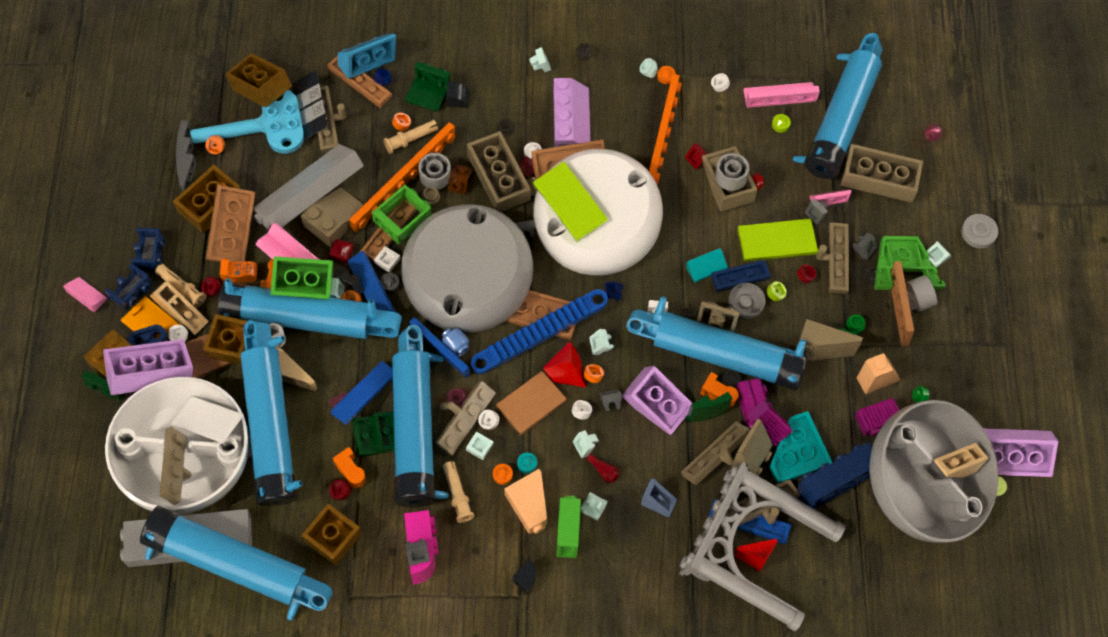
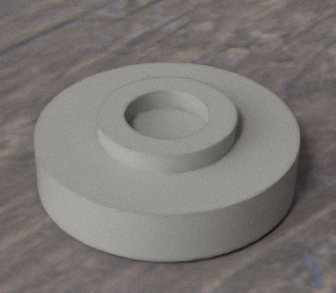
(979, 231)
(747, 300)

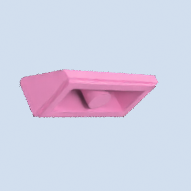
(832, 197)
(85, 294)

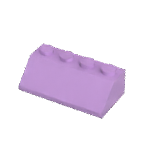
(570, 112)
(140, 365)
(1024, 451)

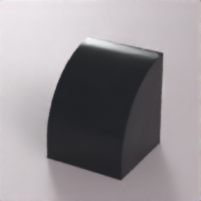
(457, 95)
(525, 577)

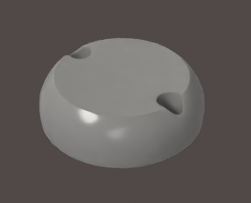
(467, 266)
(913, 487)

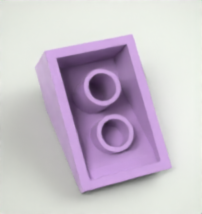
(657, 399)

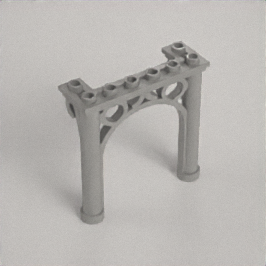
(706, 569)

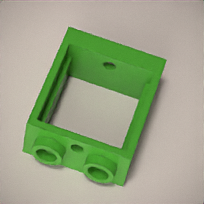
(388, 226)
(568, 527)

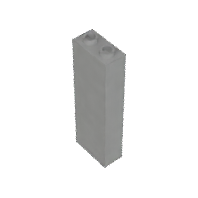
(307, 187)
(231, 523)

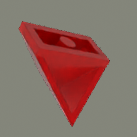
(566, 367)
(756, 553)

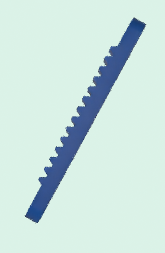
(539, 331)

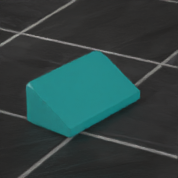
(706, 264)

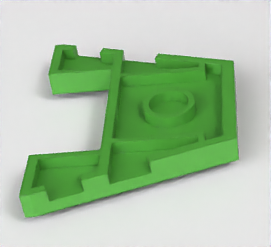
(913, 259)

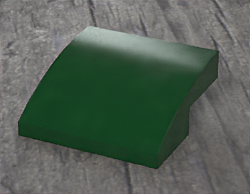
(705, 409)
(374, 434)

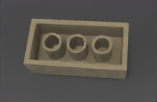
(498, 172)
(881, 173)

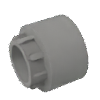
(434, 170)
(732, 171)
(921, 294)

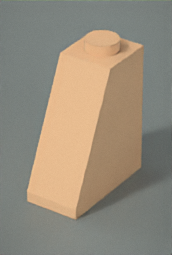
(877, 373)
(528, 501)

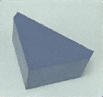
(658, 499)

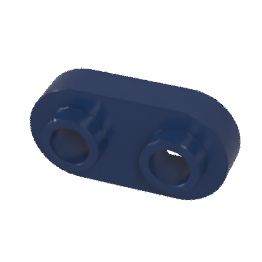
(147, 335)

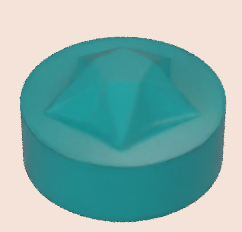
(527, 463)

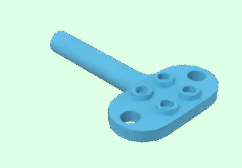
(278, 121)

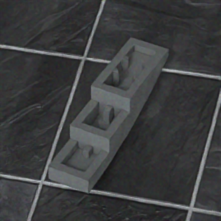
(184, 159)

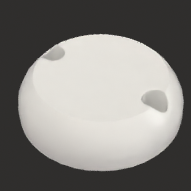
(631, 212)
(137, 446)

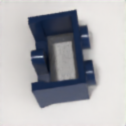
(148, 248)
(130, 289)

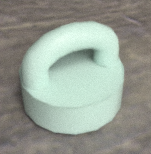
(648, 68)

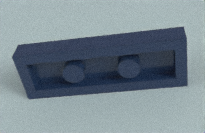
(734, 276)

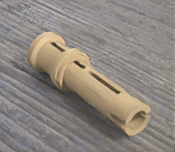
(402, 139)
(187, 290)
(459, 500)

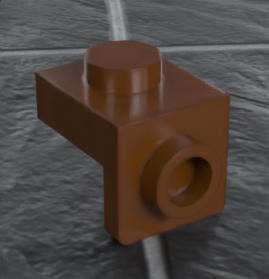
(459, 179)

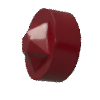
(806, 273)
(211, 286)
(339, 490)

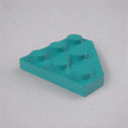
(799, 451)

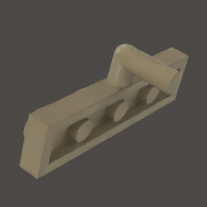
(328, 136)
(837, 258)
(464, 417)
(715, 453)
(173, 466)
(769, 514)

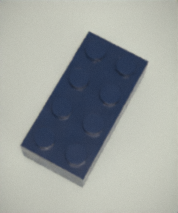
(835, 477)

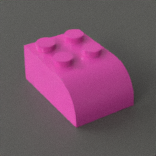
(422, 526)

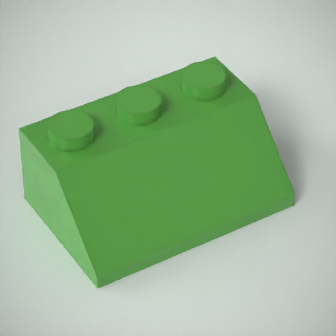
(302, 277)

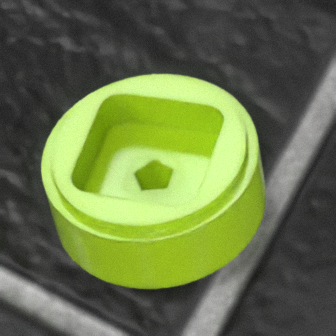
(781, 123)
(776, 291)

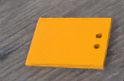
(146, 315)

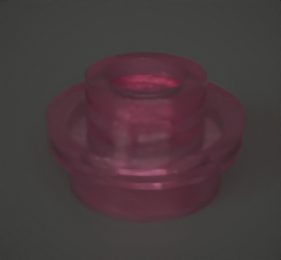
(933, 132)
(456, 392)

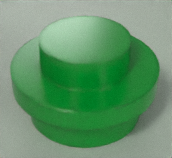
(856, 323)
(920, 394)

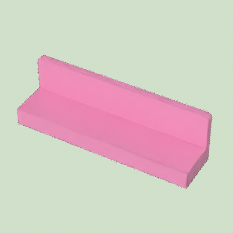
(781, 94)
(282, 244)

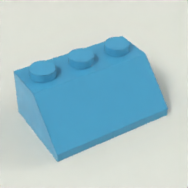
(367, 55)

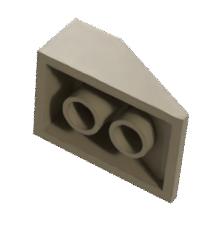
(726, 198)
(330, 216)
(718, 316)
(827, 342)
(754, 449)

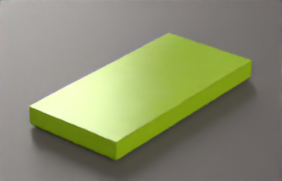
(570, 201)
(777, 240)

